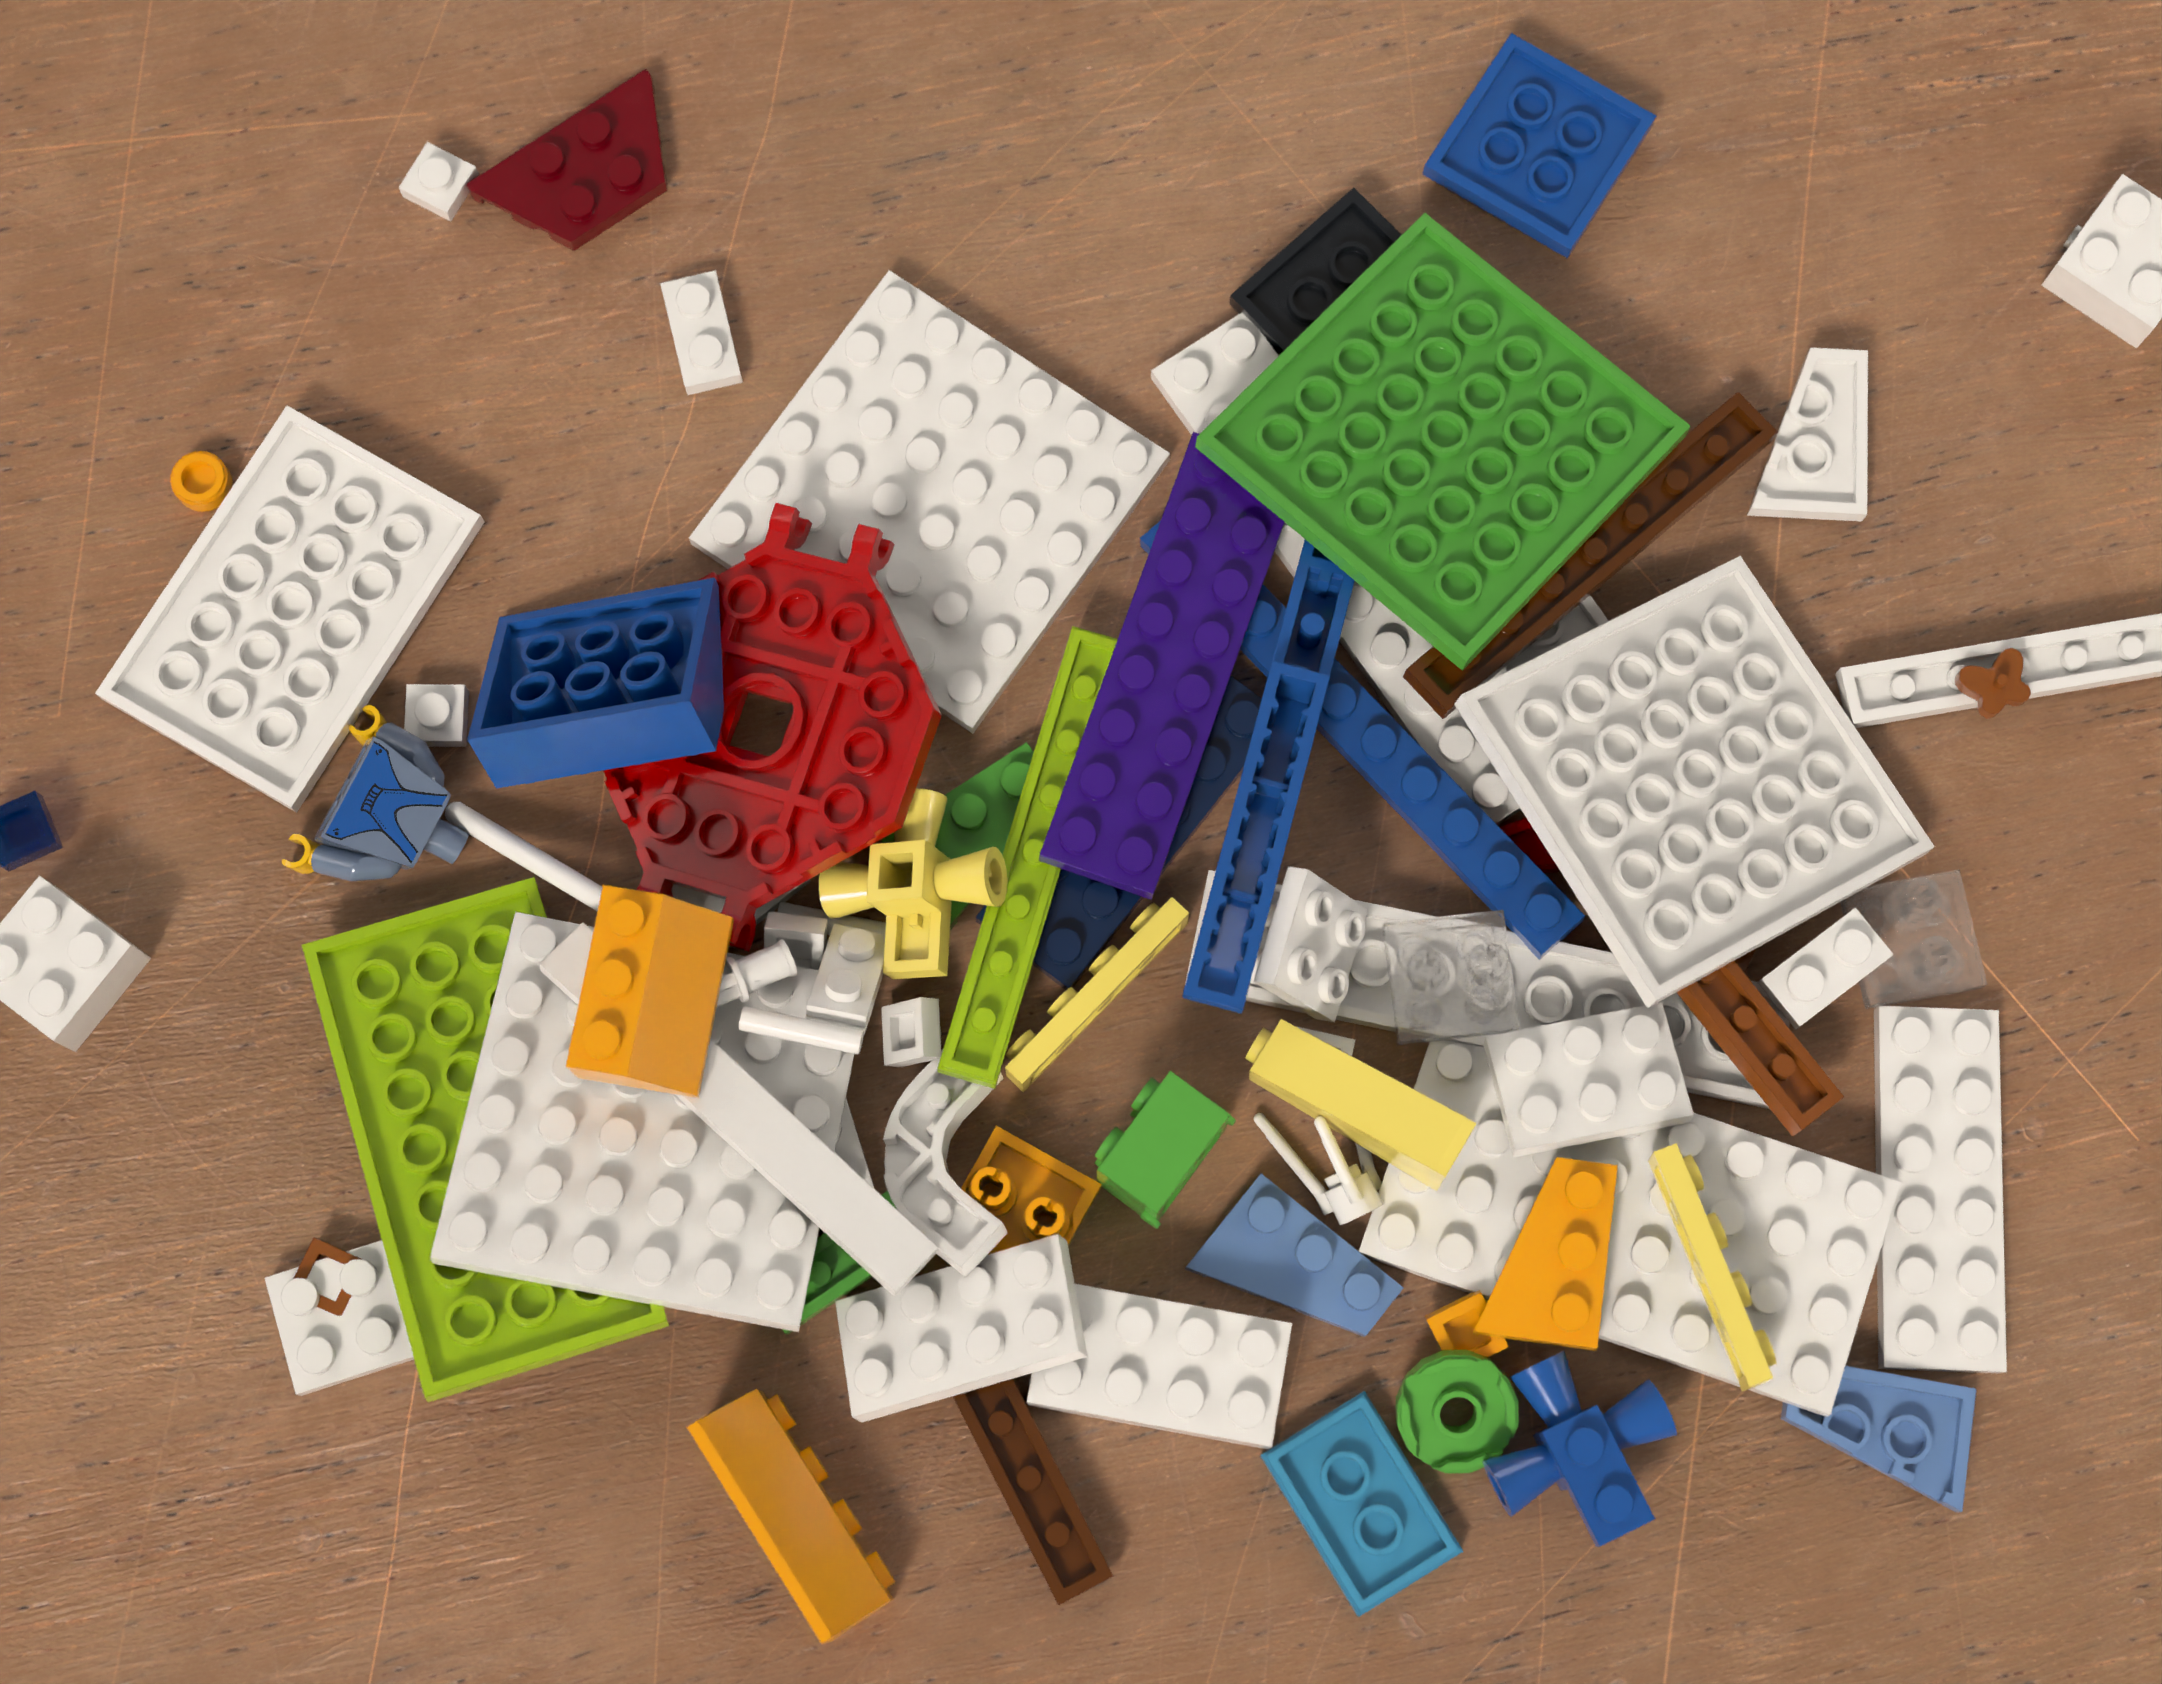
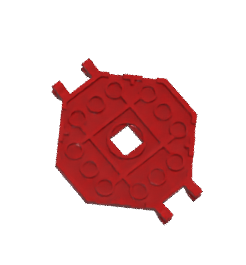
(850, 754)

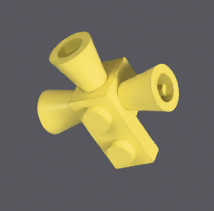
(915, 889)

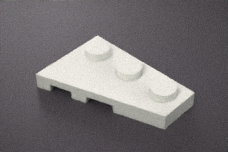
(1821, 444)

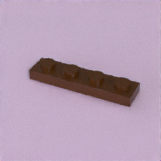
(1034, 1489)

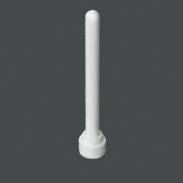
(524, 854)

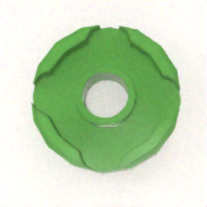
(1450, 1376)

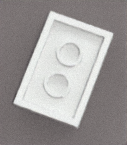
(1588, 1079)

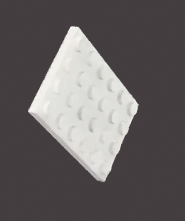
(290, 608)

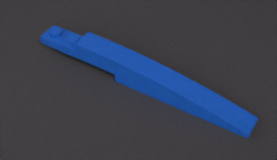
(1270, 784)

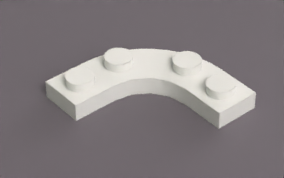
(918, 1171)

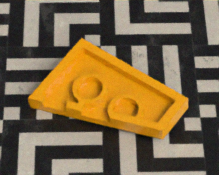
(1559, 1262)

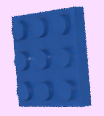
(1539, 145)

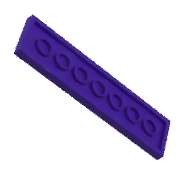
(1164, 681)

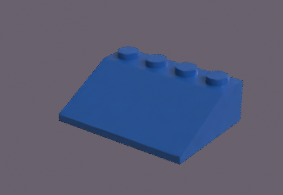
(602, 685)

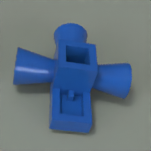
(1582, 1451)

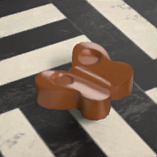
(1995, 685)

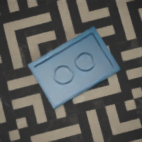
(1361, 1504)

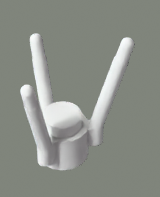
(1349, 1190)

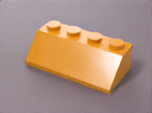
(792, 1514)

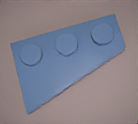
(1294, 1259)
(1901, 1428)

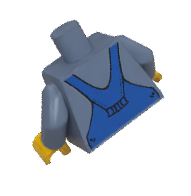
(383, 810)

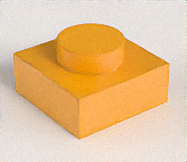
(1455, 1325)

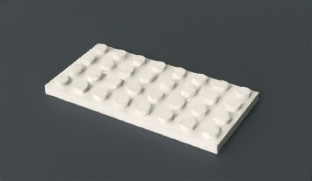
(1792, 1219)

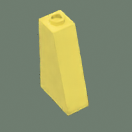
(1360, 1102)

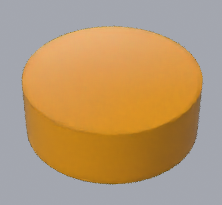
(201, 481)

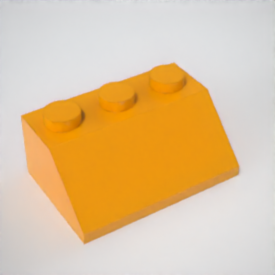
(649, 992)

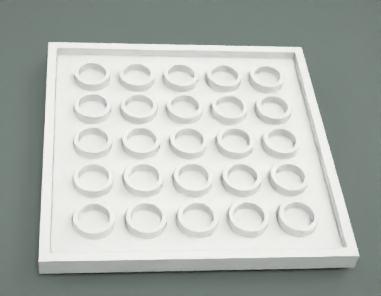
(964, 461)
(1693, 779)
(627, 1182)

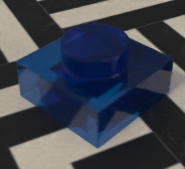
(26, 831)

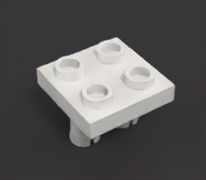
(1310, 944)

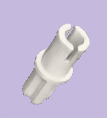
(755, 972)

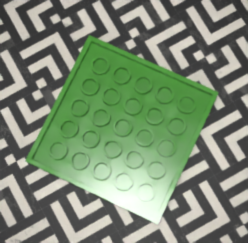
(1442, 439)

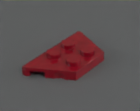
(584, 169)

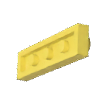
(1077, 1010)
(1722, 1291)

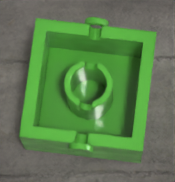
(1161, 1147)

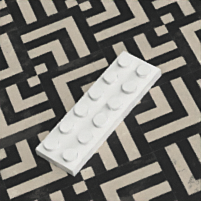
(1946, 1231)

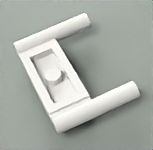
(842, 989)

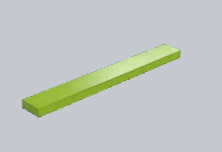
(1013, 931)

